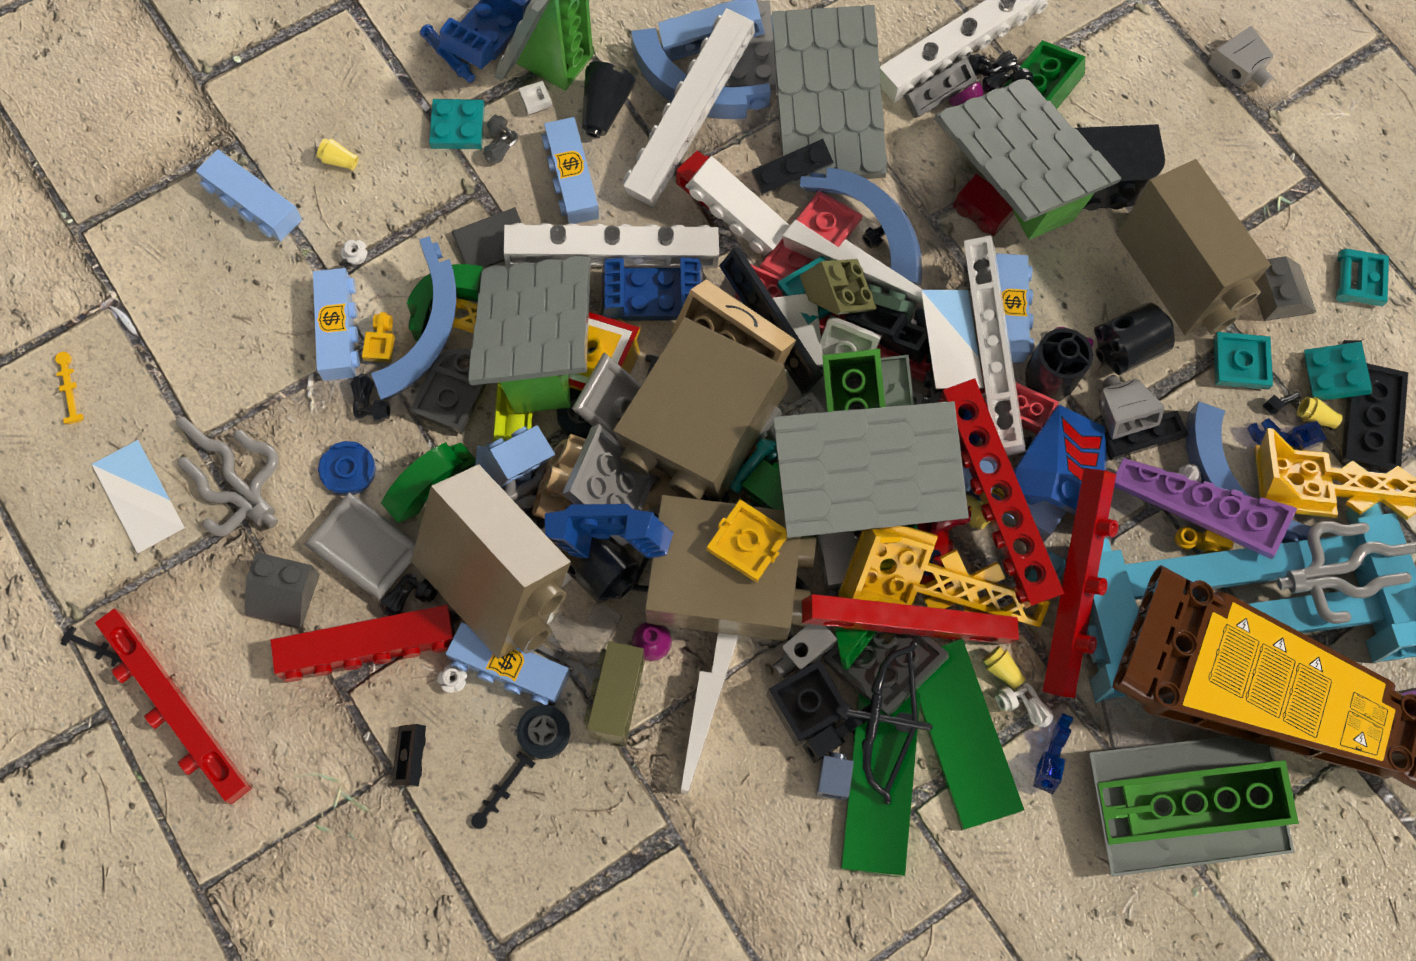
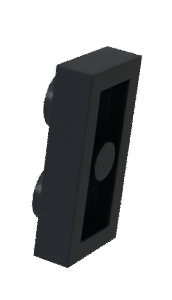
(409, 755)

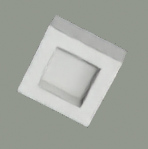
(535, 97)

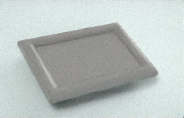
(606, 395)
(363, 546)

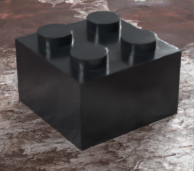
(806, 702)

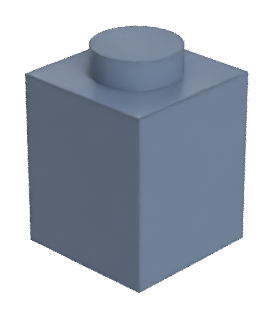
(835, 776)

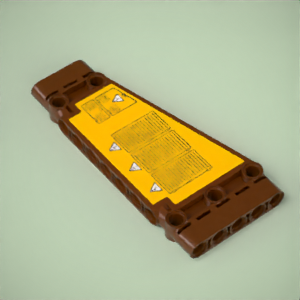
(1262, 681)

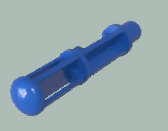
(461, 69)

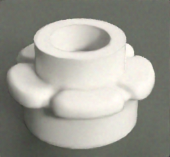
(357, 257)
(452, 686)

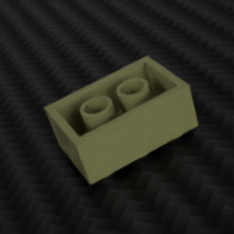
(615, 693)

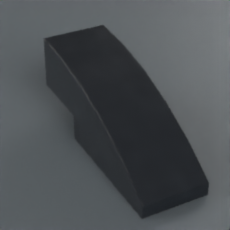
(896, 331)

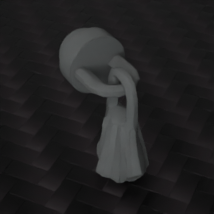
(496, 151)

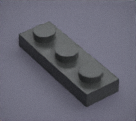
(940, 87)

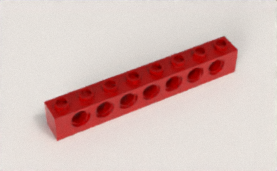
(1047, 586)

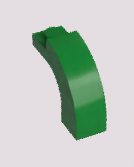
(421, 298)
(412, 487)

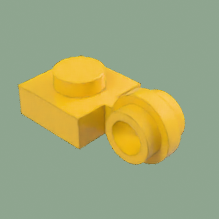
(380, 344)
(1205, 541)

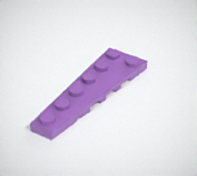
(1237, 517)

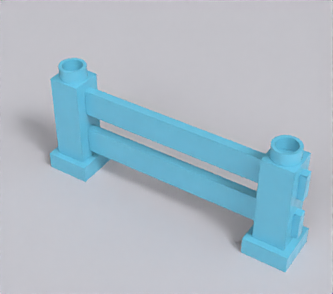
(1389, 610)

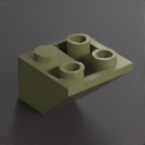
(838, 286)

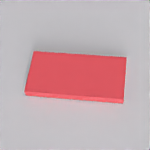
(823, 216)

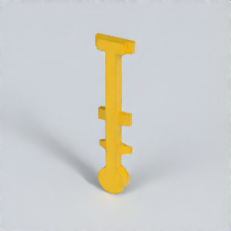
(64, 360)

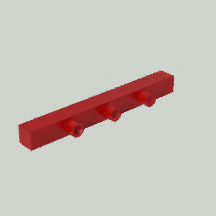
(1081, 583)
(908, 619)
(171, 708)

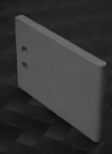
(484, 240)

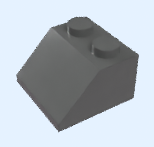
(1284, 290)
(279, 589)

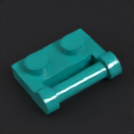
(1371, 277)
(765, 450)

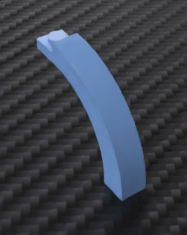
(665, 77)
(899, 231)
(429, 347)
(1206, 452)

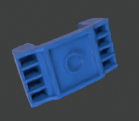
(483, 30)
(647, 292)
(580, 522)

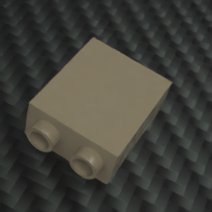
(1193, 249)
(700, 411)
(490, 562)
(705, 594)

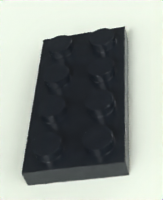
(1377, 421)

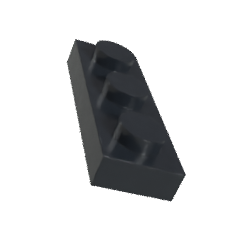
(792, 167)

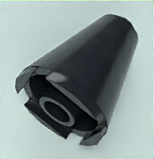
(604, 96)

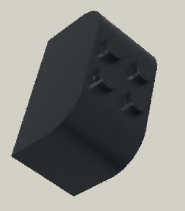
(1133, 153)

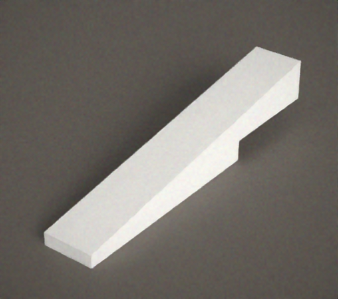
(812, 245)
(706, 700)

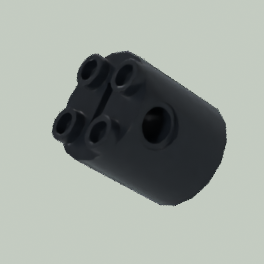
(1134, 338)
(1059, 363)
(607, 572)

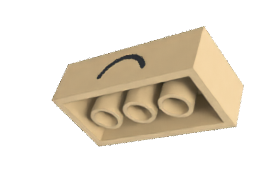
(729, 317)

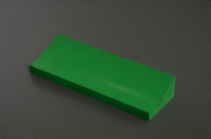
(1054, 71)
(967, 742)
(874, 831)

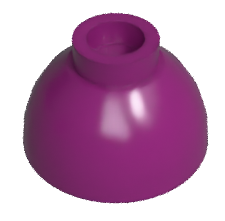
(973, 91)
(654, 639)

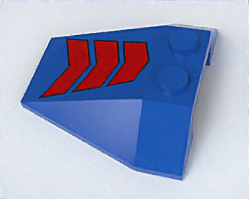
(1057, 457)

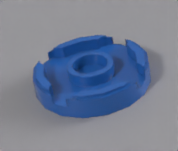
(347, 468)

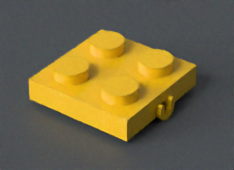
(748, 541)

